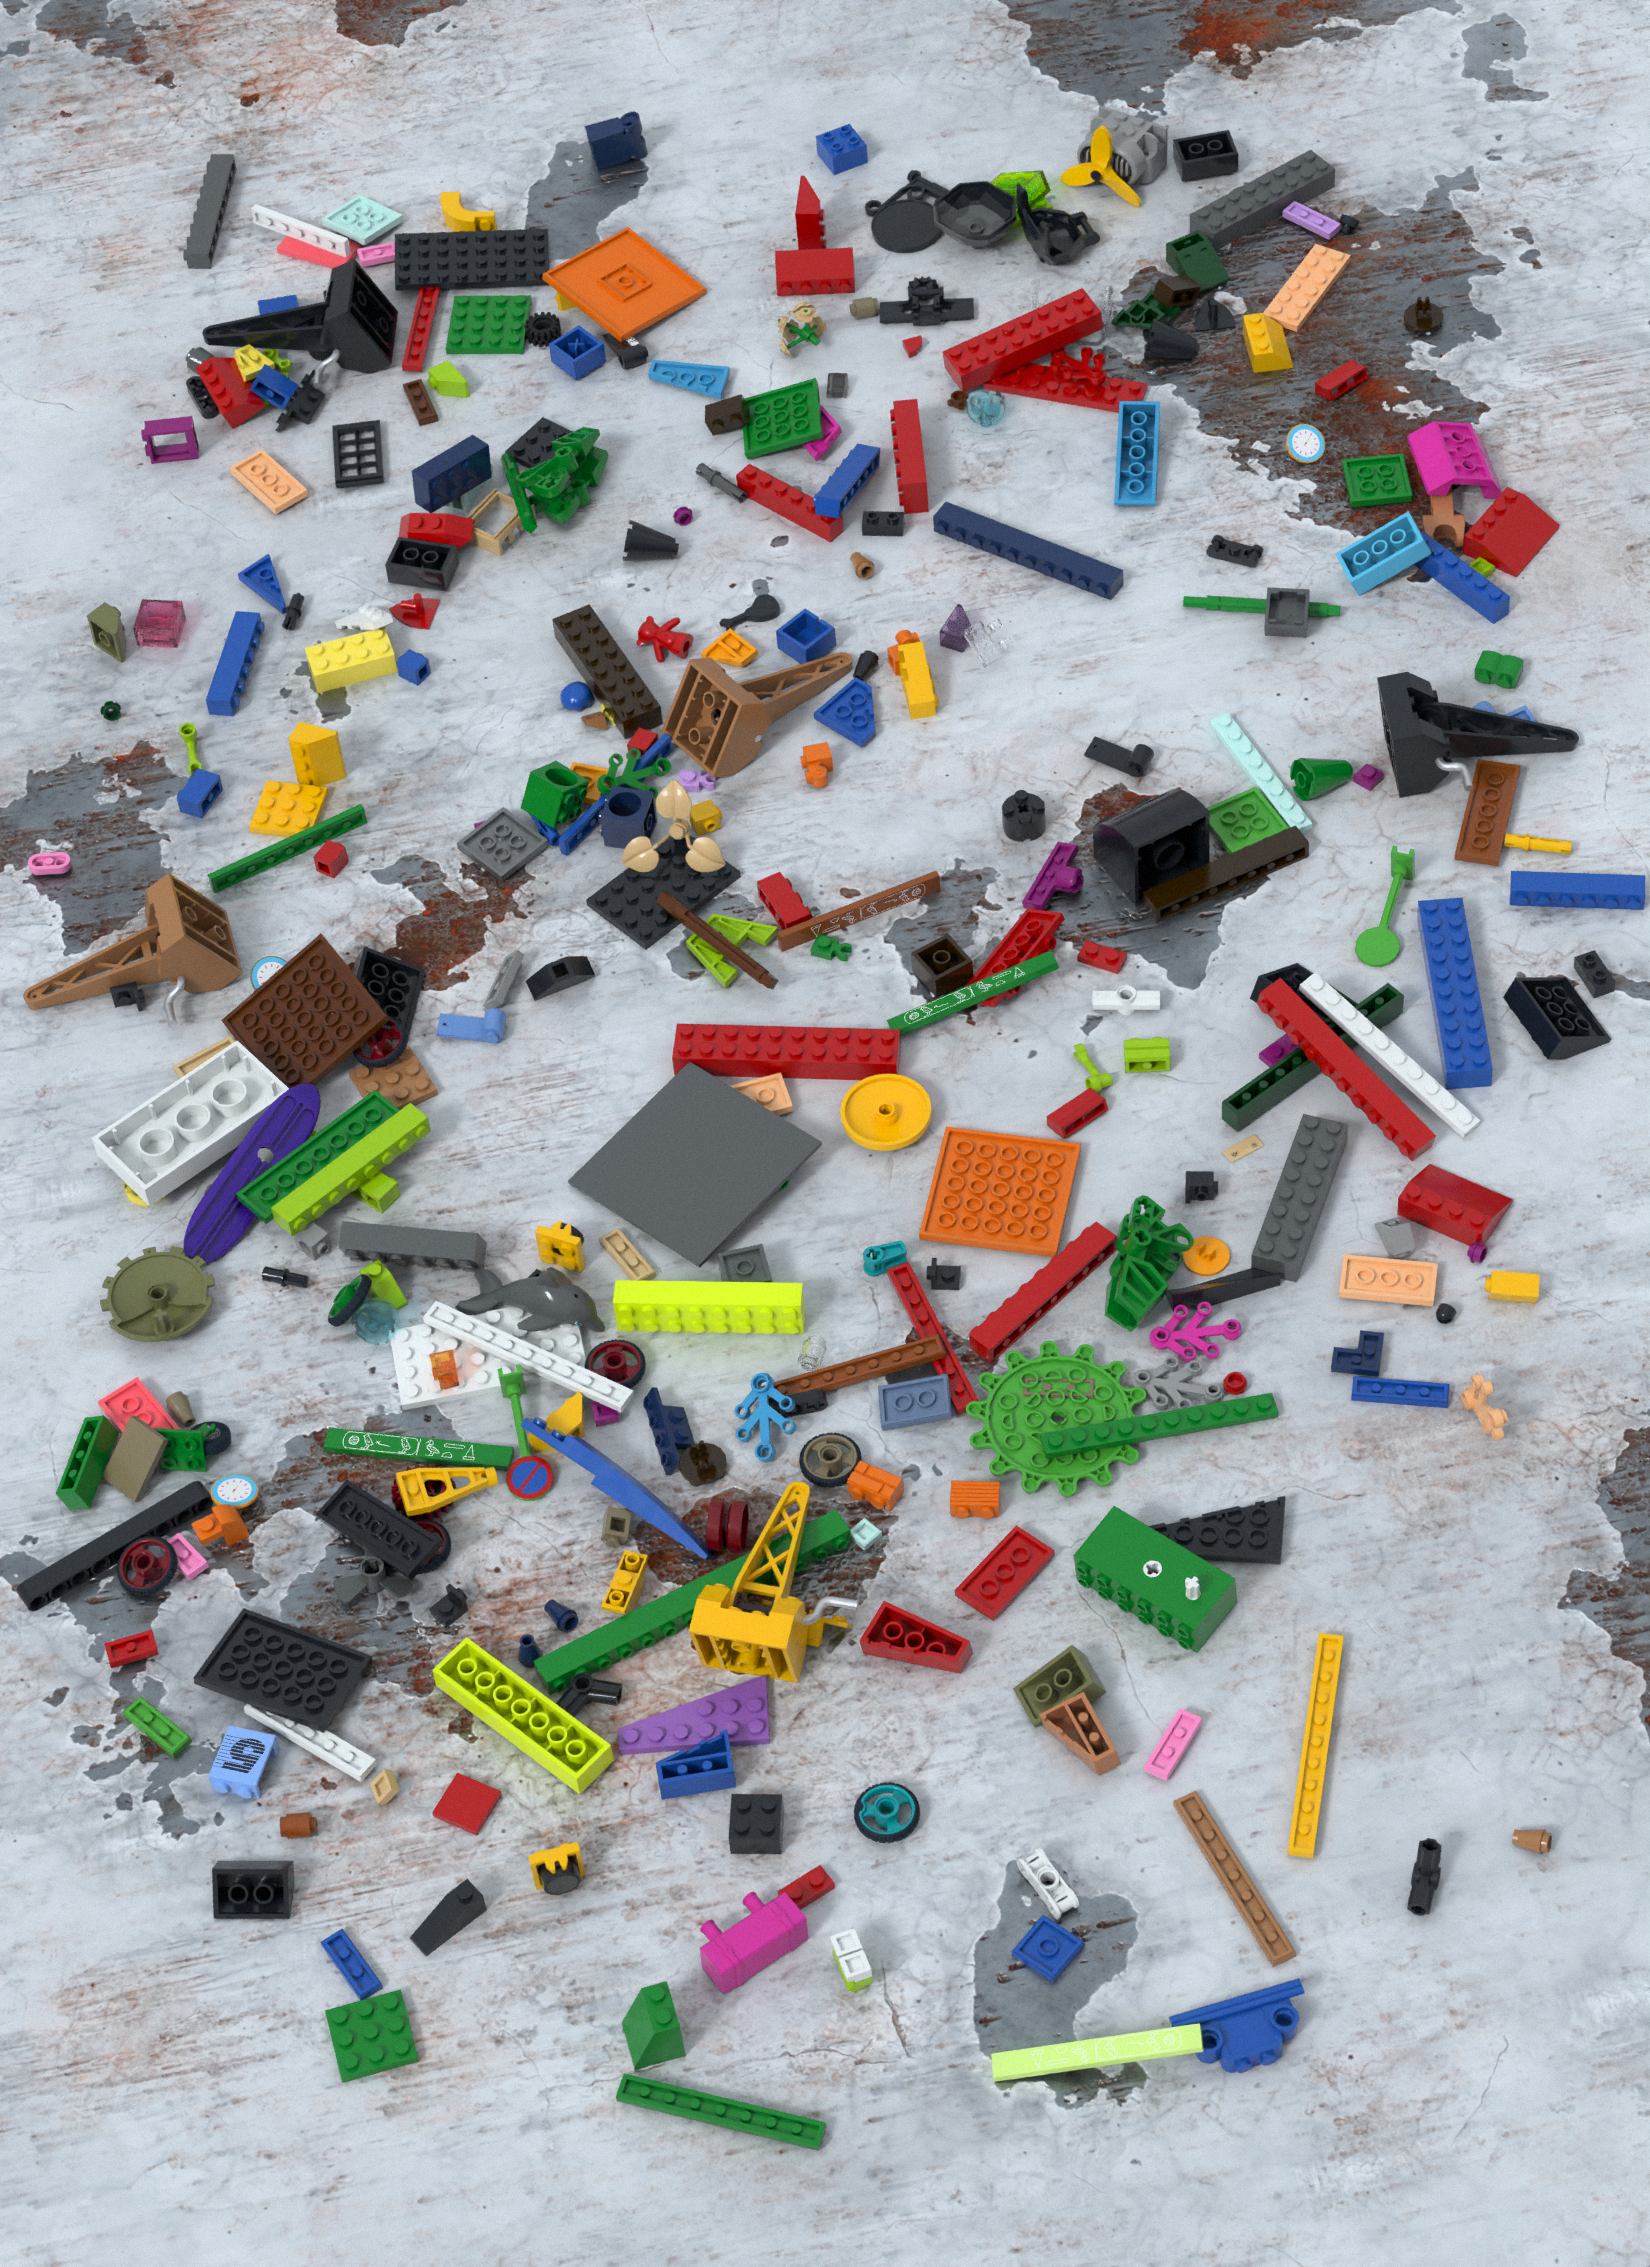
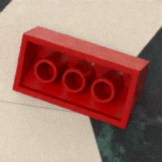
(815, 271)
(229, 390)

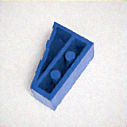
(697, 1770)

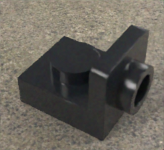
(127, 994)
(943, 1276)
(450, 1606)

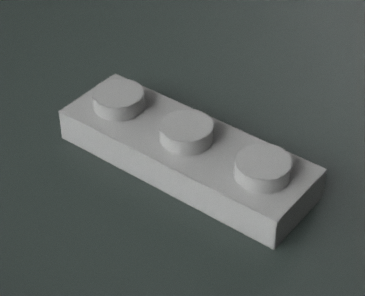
(504, 980)

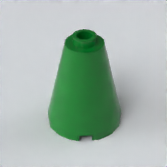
(1318, 776)

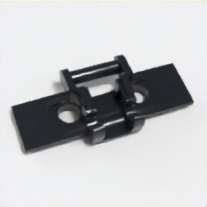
(932, 314)

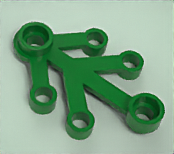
(629, 777)

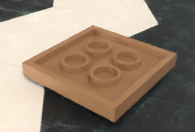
(399, 1082)

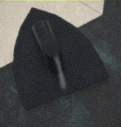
(1213, 316)

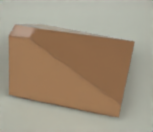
(595, 720)

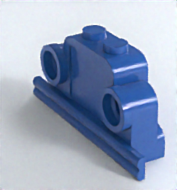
(1246, 2027)

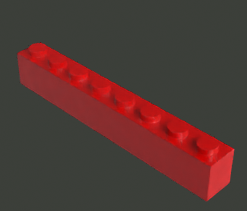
(1042, 1292)

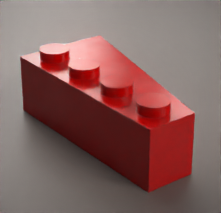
(913, 1640)

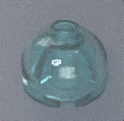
(985, 407)
(375, 1320)

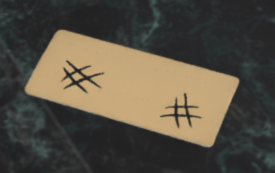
(1242, 1148)

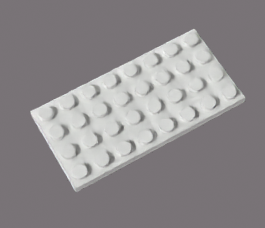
(474, 1366)

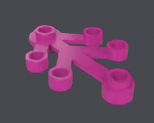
(1193, 1334)

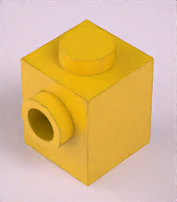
(705, 817)

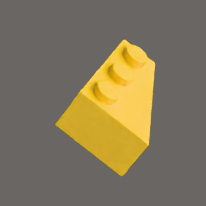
(916, 680)

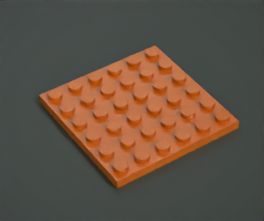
(1000, 1191)

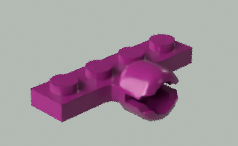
(1055, 876)

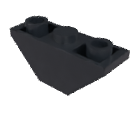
(559, 976)

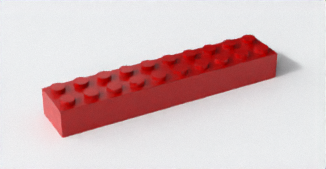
(787, 1050)

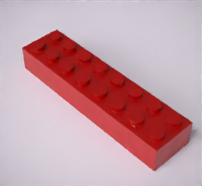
(1022, 340)

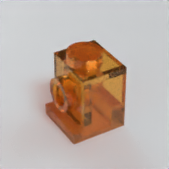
(444, 1369)

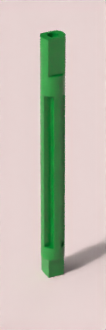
(519, 494)
(1252, 605)

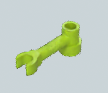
(188, 734)
(1097, 1080)

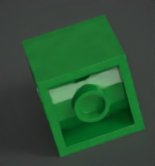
(554, 794)

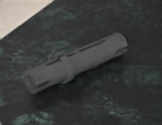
(715, 478)

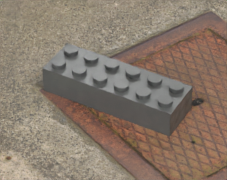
(412, 1245)

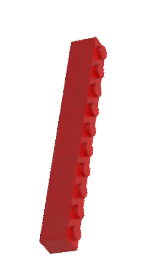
(1346, 1069)

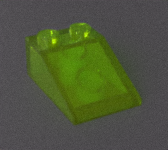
(1032, 181)

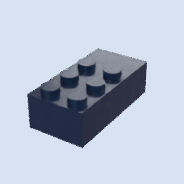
(451, 473)

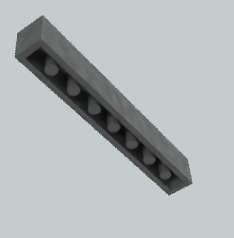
(210, 211)

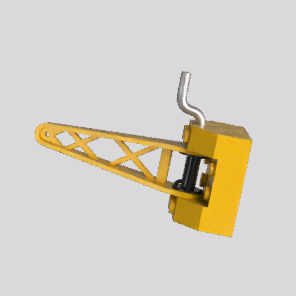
(754, 1636)

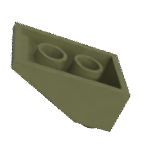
(1057, 1682)

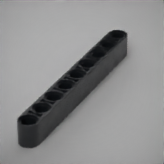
(106, 1550)

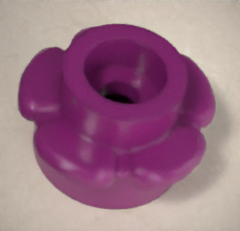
(683, 516)
(1477, 1252)

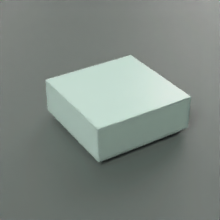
(865, 1534)

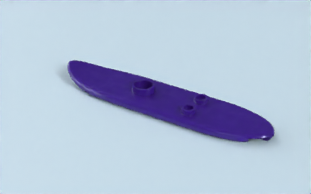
(220, 1216)

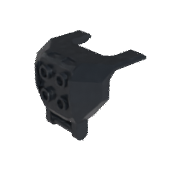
(1053, 231)

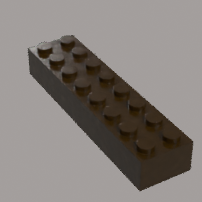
(607, 671)

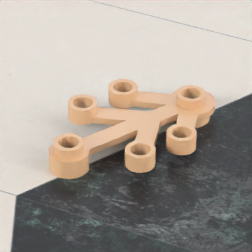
(1490, 1418)

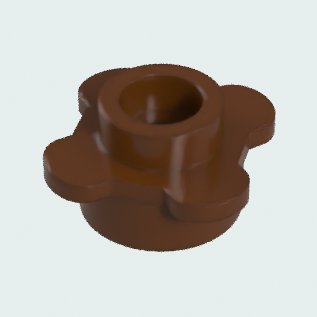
(958, 400)

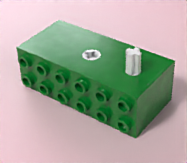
(1155, 1579)

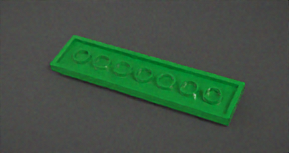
(315, 1154)

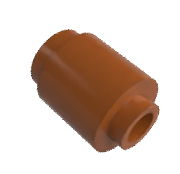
(298, 1825)

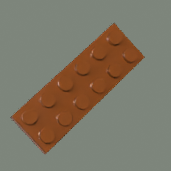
(1487, 812)

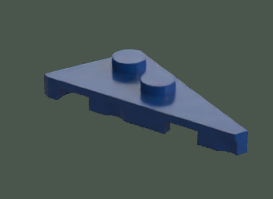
(263, 581)

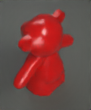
(661, 637)

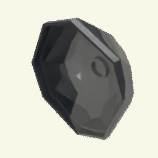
(975, 213)

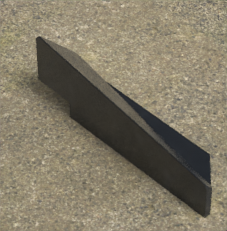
(1223, 1288)

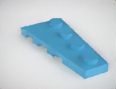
(694, 377)

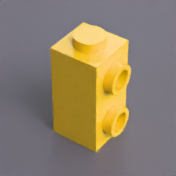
(1512, 1286)

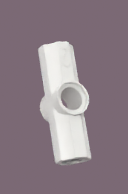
(1126, 1000)

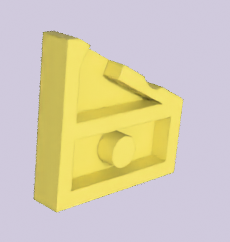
(251, 362)

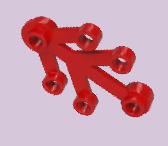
(1079, 369)

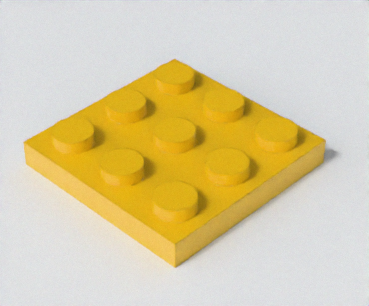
(287, 808)

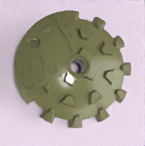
(158, 1295)

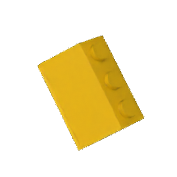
(1265, 343)
(316, 755)

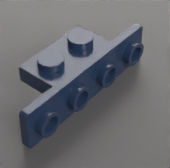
(669, 1429)

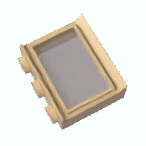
(495, 521)

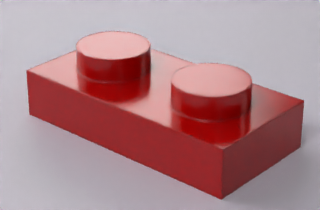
(1102, 957)
(131, 1648)
(809, 1887)

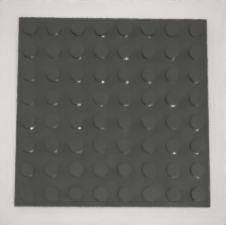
(695, 1163)

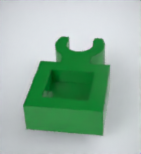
(827, 947)

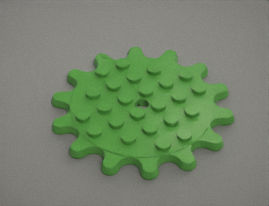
(1017, 1421)

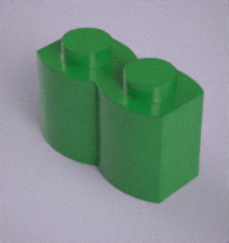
(1498, 669)

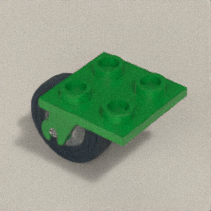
(192, 1448)

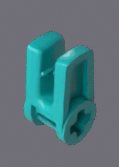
(884, 1256)

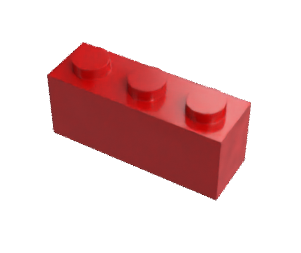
(782, 901)

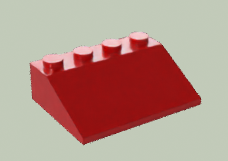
(1510, 532)
(1452, 1205)

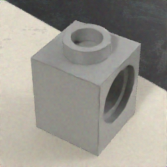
(313, 1241)

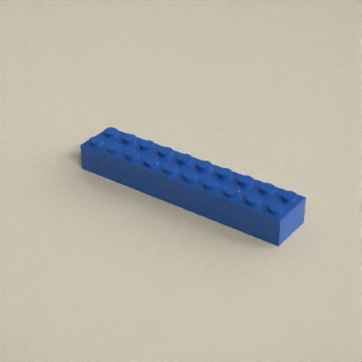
(1454, 994)

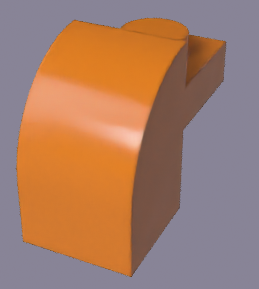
(224, 1523)

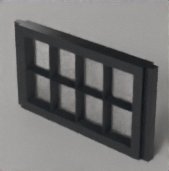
(358, 454)

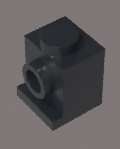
(1200, 1186)

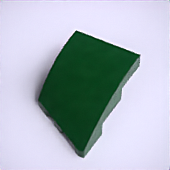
(1142, 313)

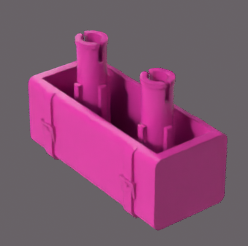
(752, 1942)

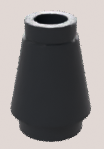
(866, 664)

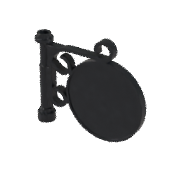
(906, 223)

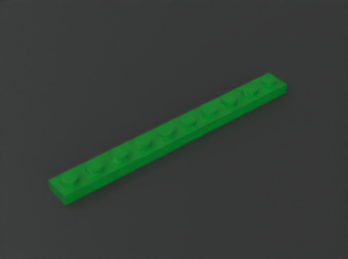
(1158, 1425)

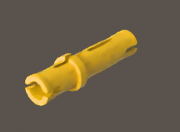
(1535, 843)

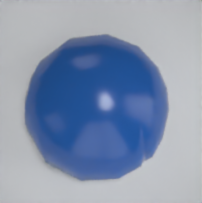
(576, 696)

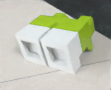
(851, 1960)

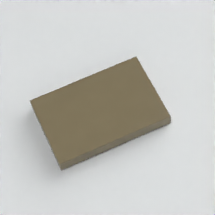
(135, 1458)

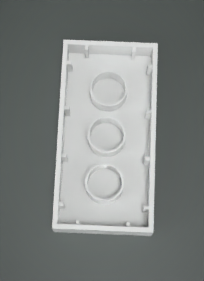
(189, 1123)

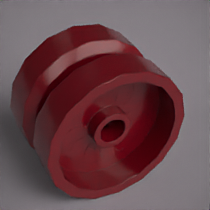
(727, 1525)

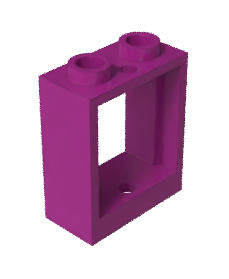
(172, 452)

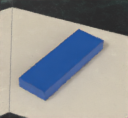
(351, 1965)

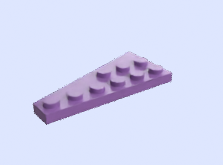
(737, 1709)

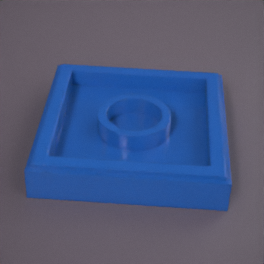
(1048, 1948)

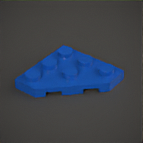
(850, 712)

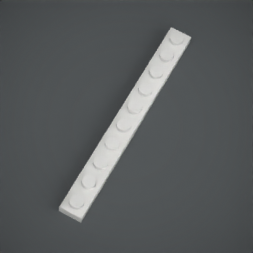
(1389, 1055)
(528, 1356)

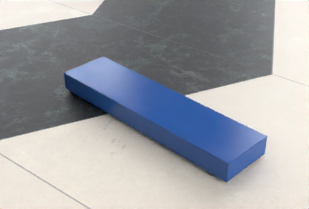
(1400, 1392)

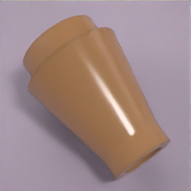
(863, 567)
(1533, 1840)

